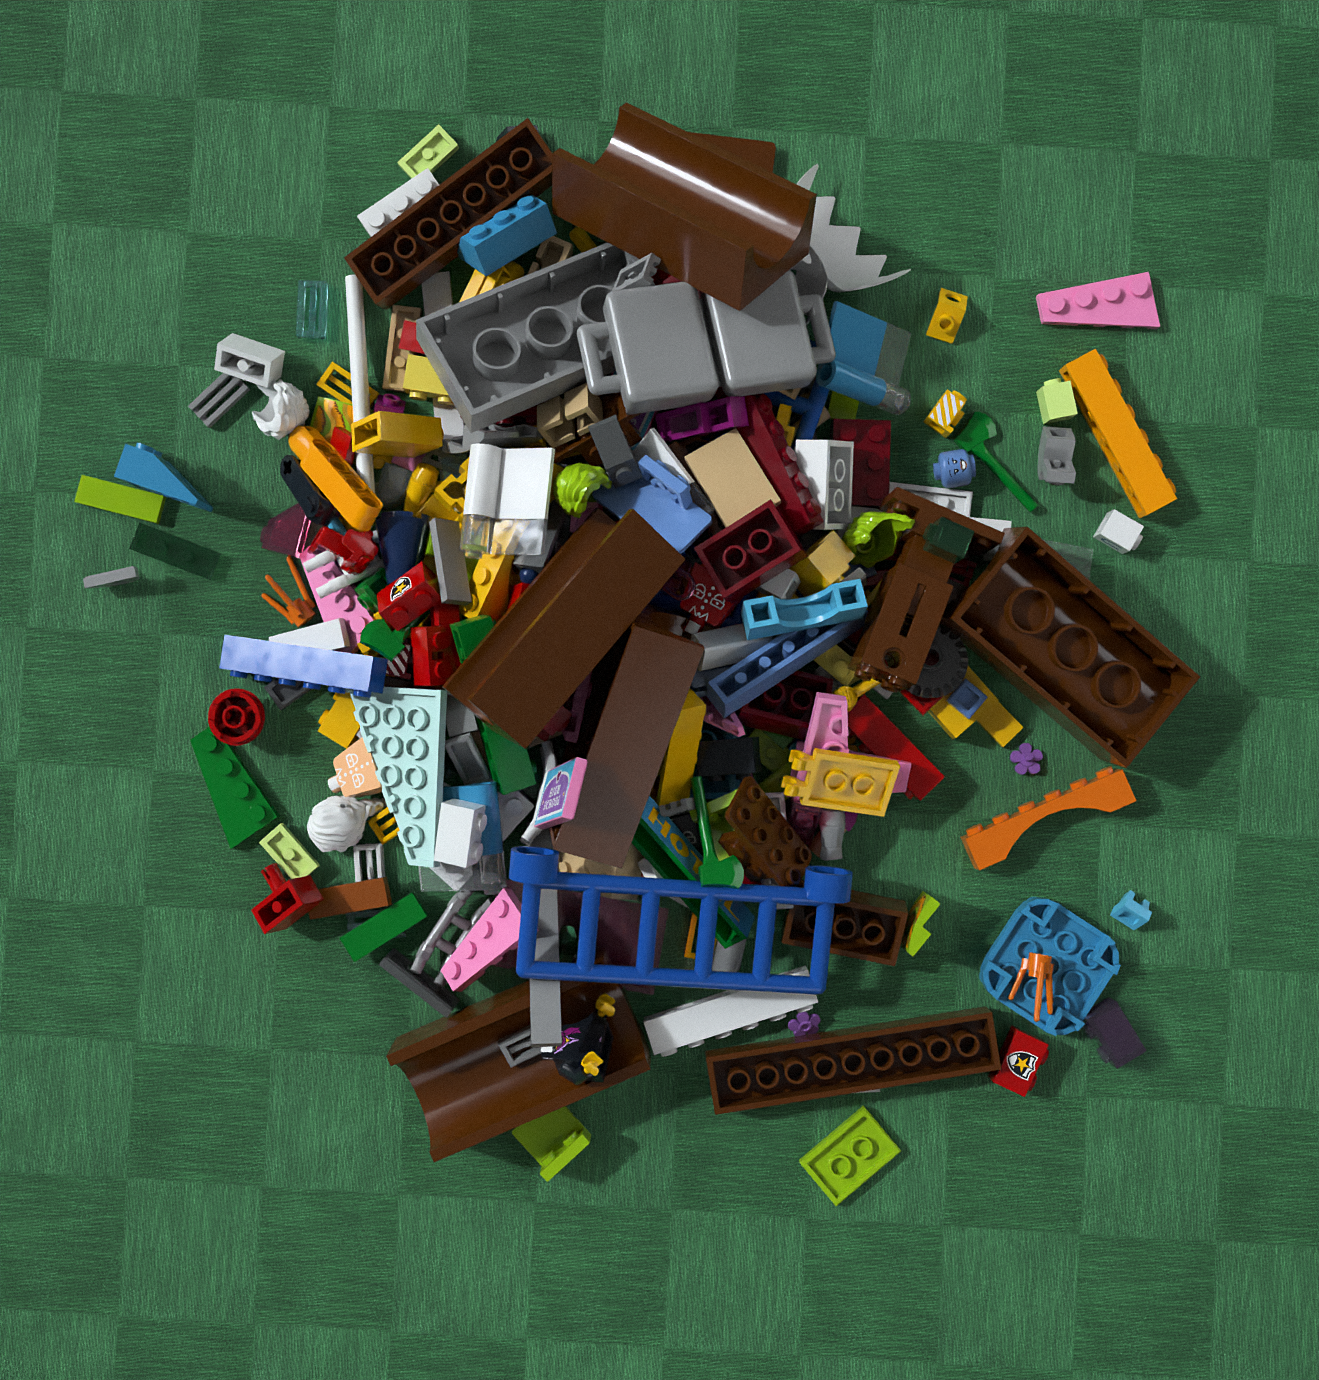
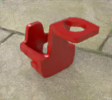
(354, 547)

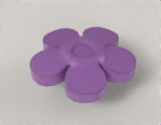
(1026, 759)
(804, 1024)

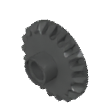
(948, 671)

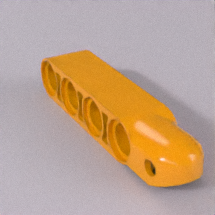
(335, 477)

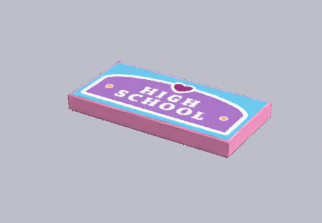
(561, 793)

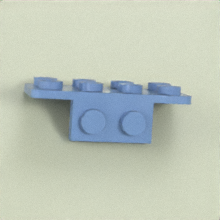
(661, 501)

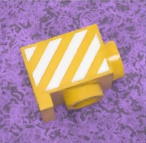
(946, 412)

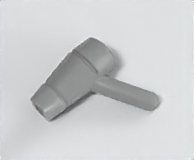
(831, 831)

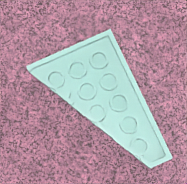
(408, 746)

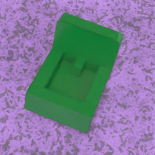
(369, 588)

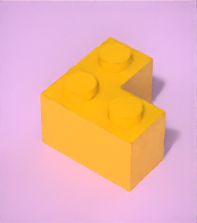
(824, 565)

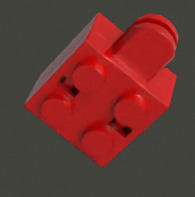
(434, 647)

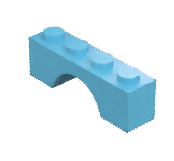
(830, 606)

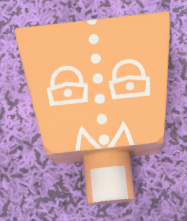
(355, 772)

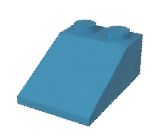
(147, 470)

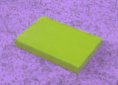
(849, 1155)

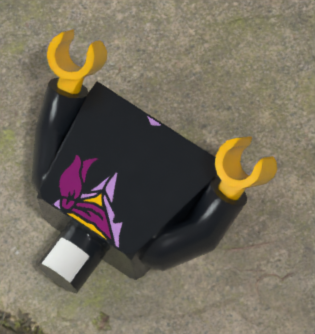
(585, 1045)

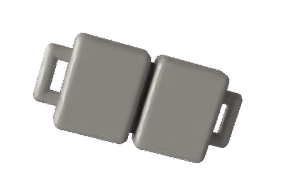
(682, 348)

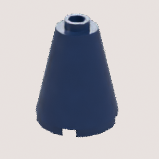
(401, 541)

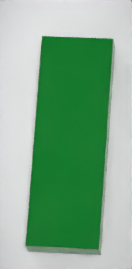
(383, 926)

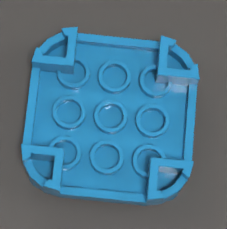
(1081, 960)

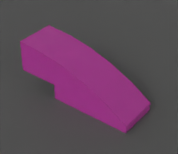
(702, 419)

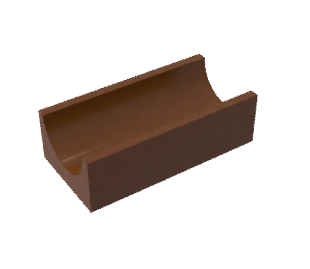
(688, 203)
(563, 624)
(1069, 648)
(626, 733)
(468, 1083)

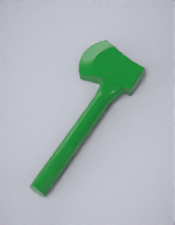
(972, 440)
(386, 642)
(713, 872)

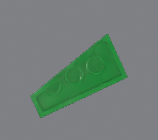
(235, 793)

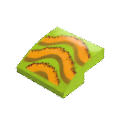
(330, 414)
(914, 933)

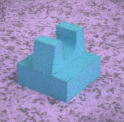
(1130, 912)

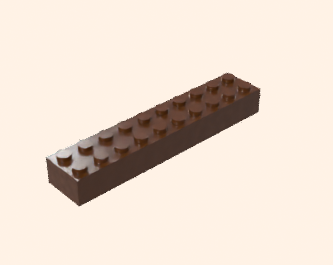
(852, 1060)

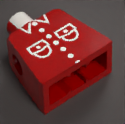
(706, 603)

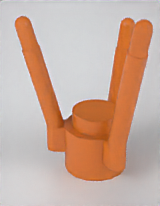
(298, 611)
(1042, 968)

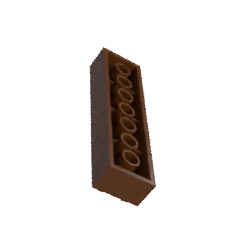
(431, 229)

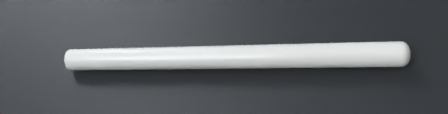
(359, 369)

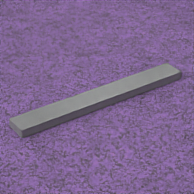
(545, 994)

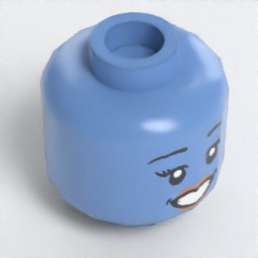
(954, 468)

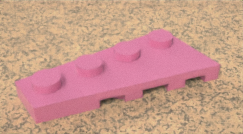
(1111, 302)
(338, 604)
(827, 727)
(486, 942)

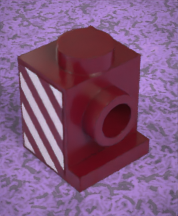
(402, 663)

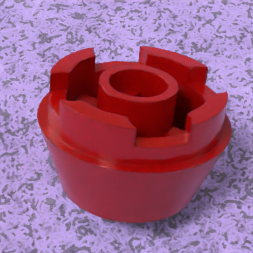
(236, 717)

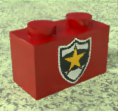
(409, 596)
(1020, 1061)

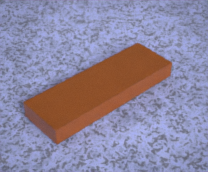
(352, 897)

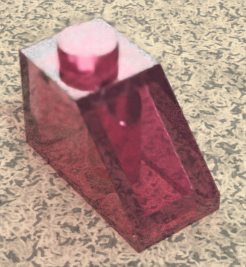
(286, 532)

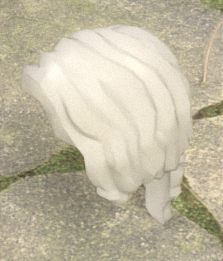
(284, 410)
(341, 821)

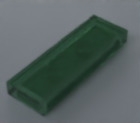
(174, 551)

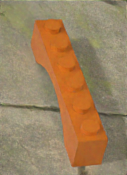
(994, 841)

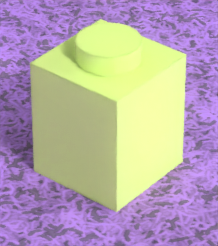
(1056, 401)

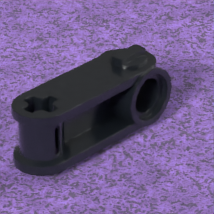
(309, 496)

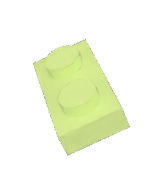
(429, 153)
(289, 852)

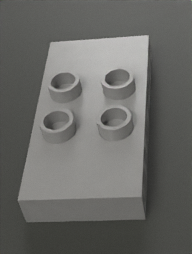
(521, 337)

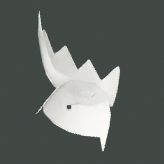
(833, 255)

